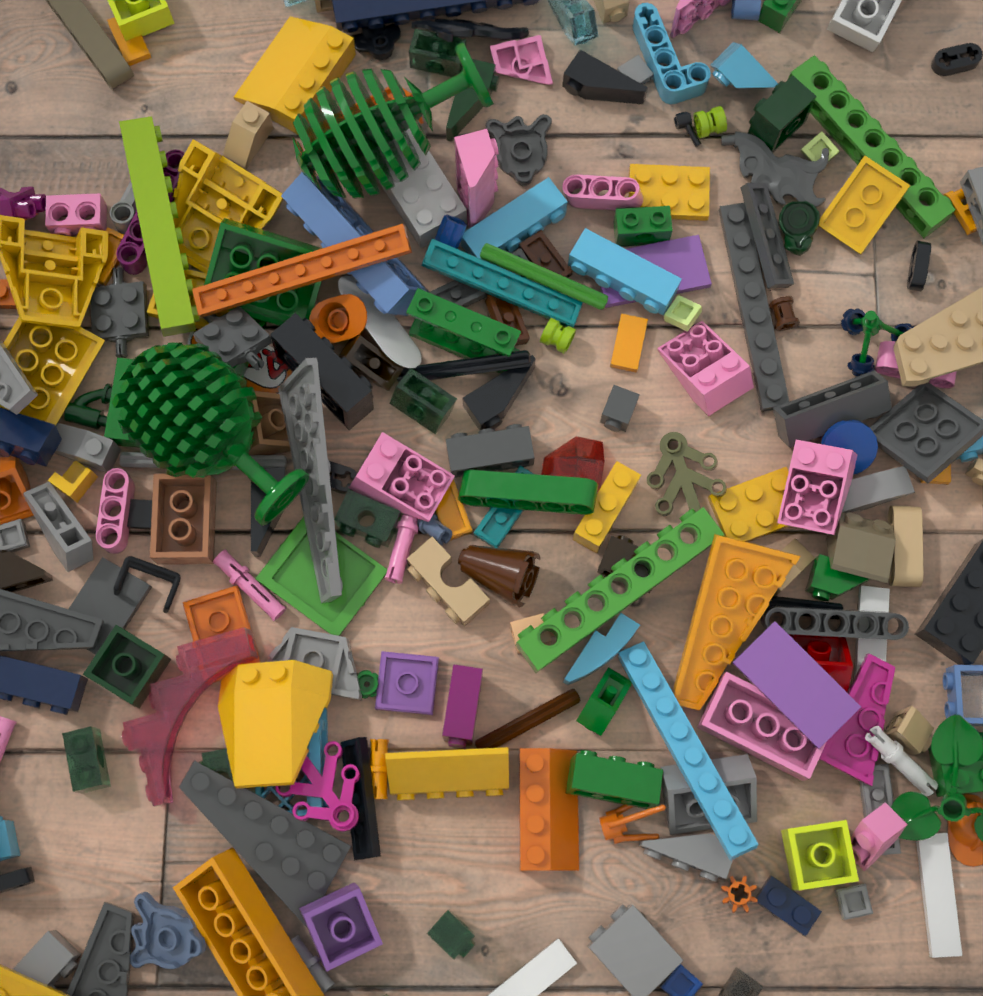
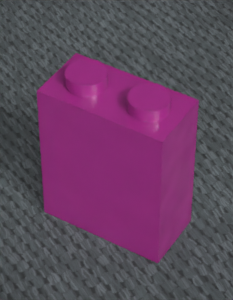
(462, 706)

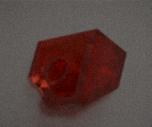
(576, 458)

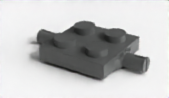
(120, 311)
(234, 337)

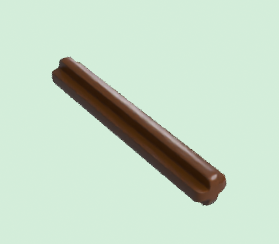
(529, 720)

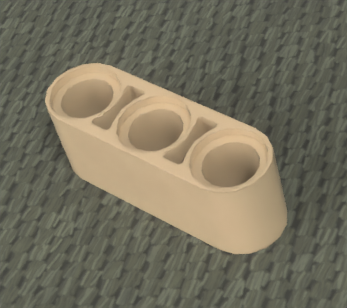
(908, 550)

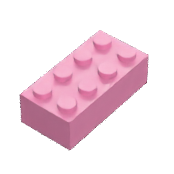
(751, 723)

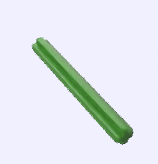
(544, 276)

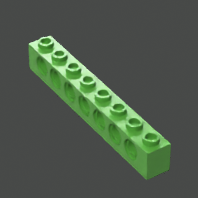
(854, 143)
(697, 523)

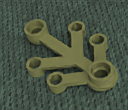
(684, 476)

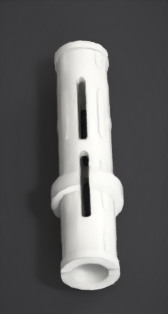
(893, 753)

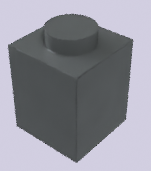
(619, 409)

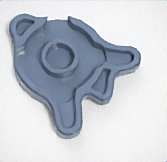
(165, 936)

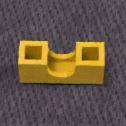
(608, 504)

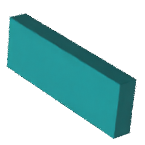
(498, 521)

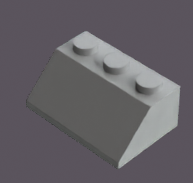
(682, 807)

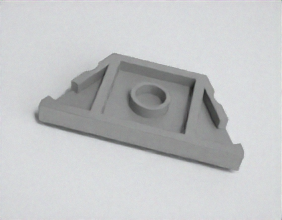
(322, 651)

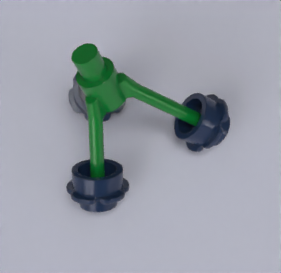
(857, 321)

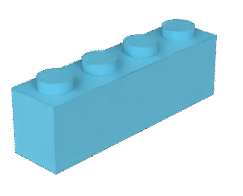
(517, 220)
(623, 272)

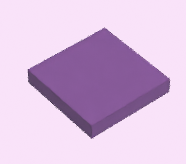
(407, 683)

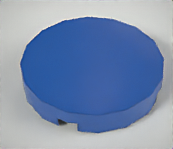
(856, 437)

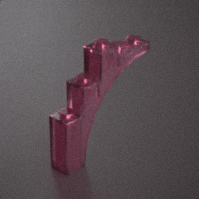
(173, 698)

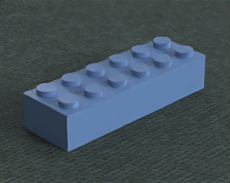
(336, 222)

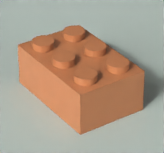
(183, 519)

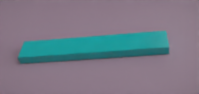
(501, 283)

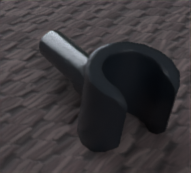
(684, 120)

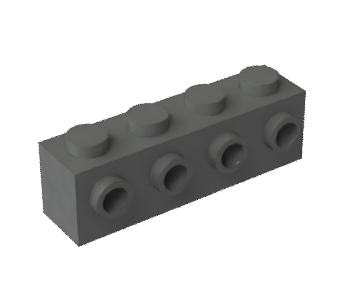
(815, 413)

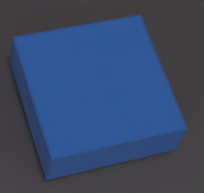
(681, 983)

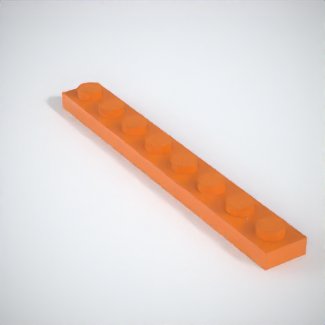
(302, 270)

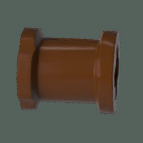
(784, 313)

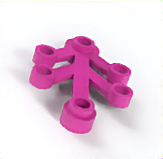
(323, 788)

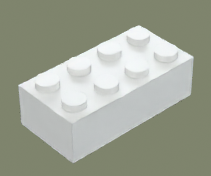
(863, 21)
(423, 196)

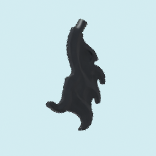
(462, 28)

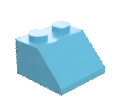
(740, 69)

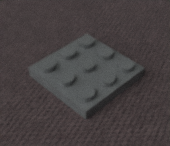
(927, 431)

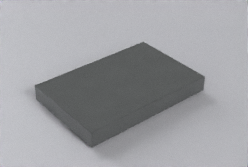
(100, 602)

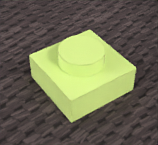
(814, 148)
(682, 313)

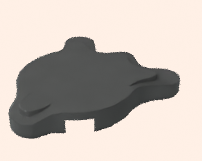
(521, 146)

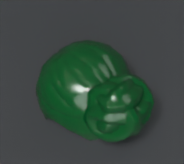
(799, 224)

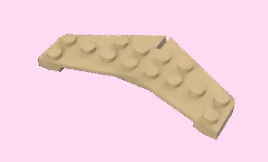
(942, 342)

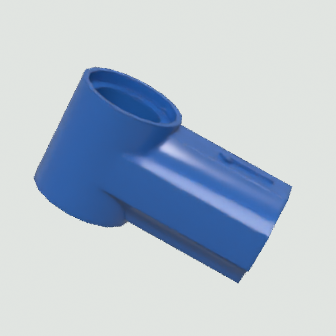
(451, 231)

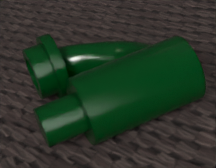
(81, 414)

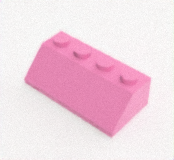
(476, 173)

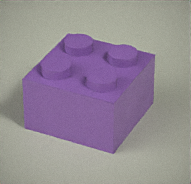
(341, 926)

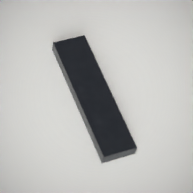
(365, 833)

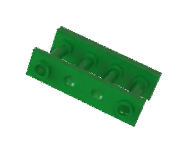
(459, 328)

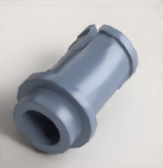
(436, 529)

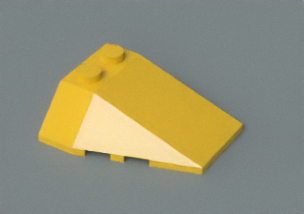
(217, 189)
(51, 272)
(270, 718)

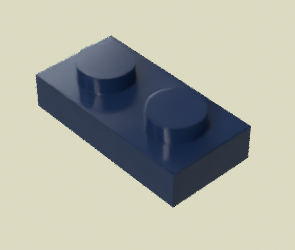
(788, 906)

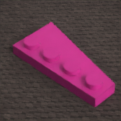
(847, 747)

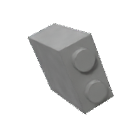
(634, 951)

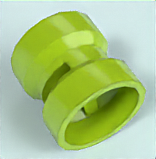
(710, 122)
(558, 335)

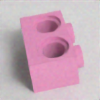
(77, 208)

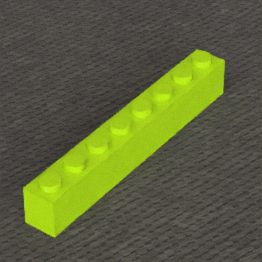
(157, 226)

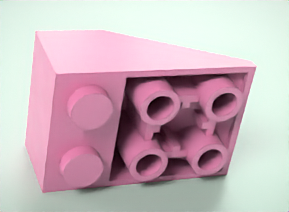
(691, 11)
(707, 367)
(402, 479)
(817, 486)

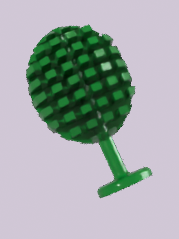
(351, 139)
(198, 420)

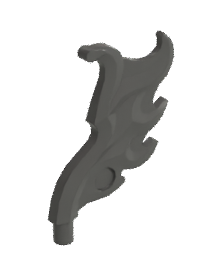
(783, 174)

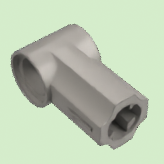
(123, 208)

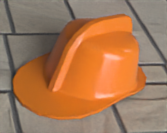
(339, 318)
(963, 838)

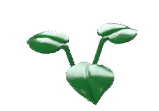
(954, 743)

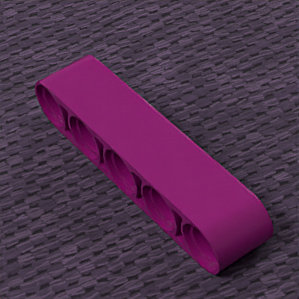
(130, 242)

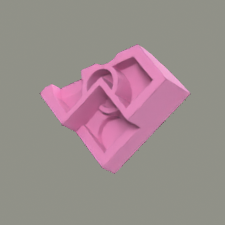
(522, 60)

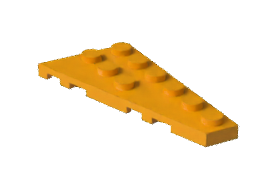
(729, 604)

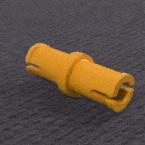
(378, 767)

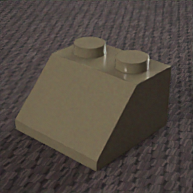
(862, 547)

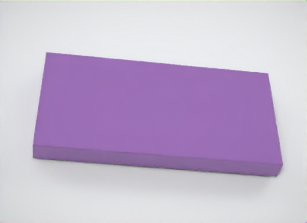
(678, 256)
(796, 685)

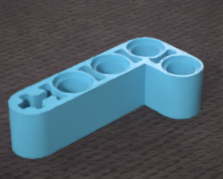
(664, 53)

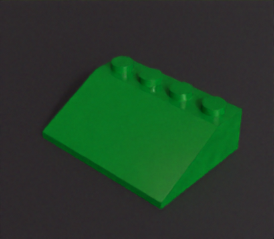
(247, 248)

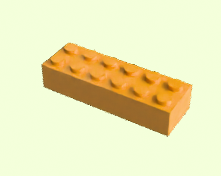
(243, 930)

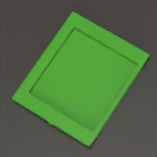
(293, 579)

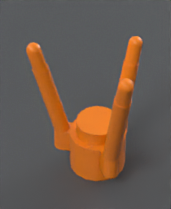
(614, 824)

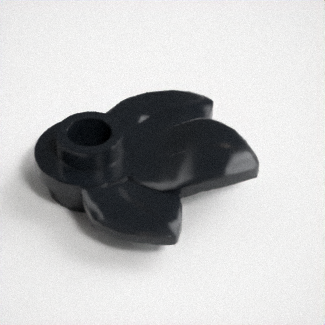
(377, 41)

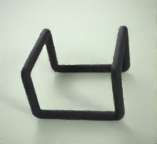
(152, 569)

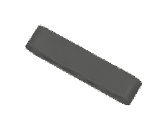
(848, 622)

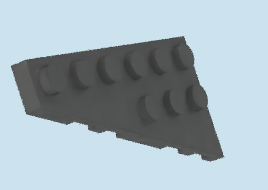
(38, 625)
(285, 852)
(106, 959)

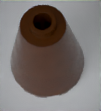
(502, 570)

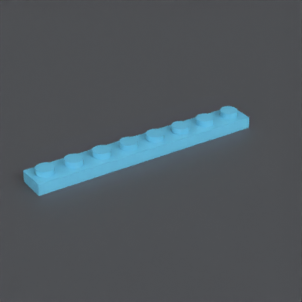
(688, 751)

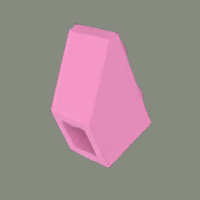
(876, 835)

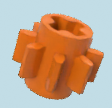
(747, 891)

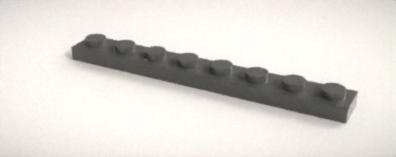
(753, 307)

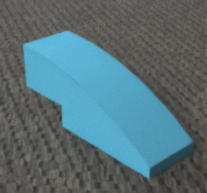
(602, 649)

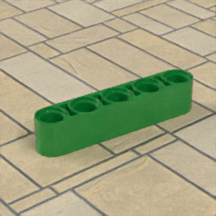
(528, 492)

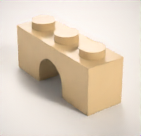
(463, 601)

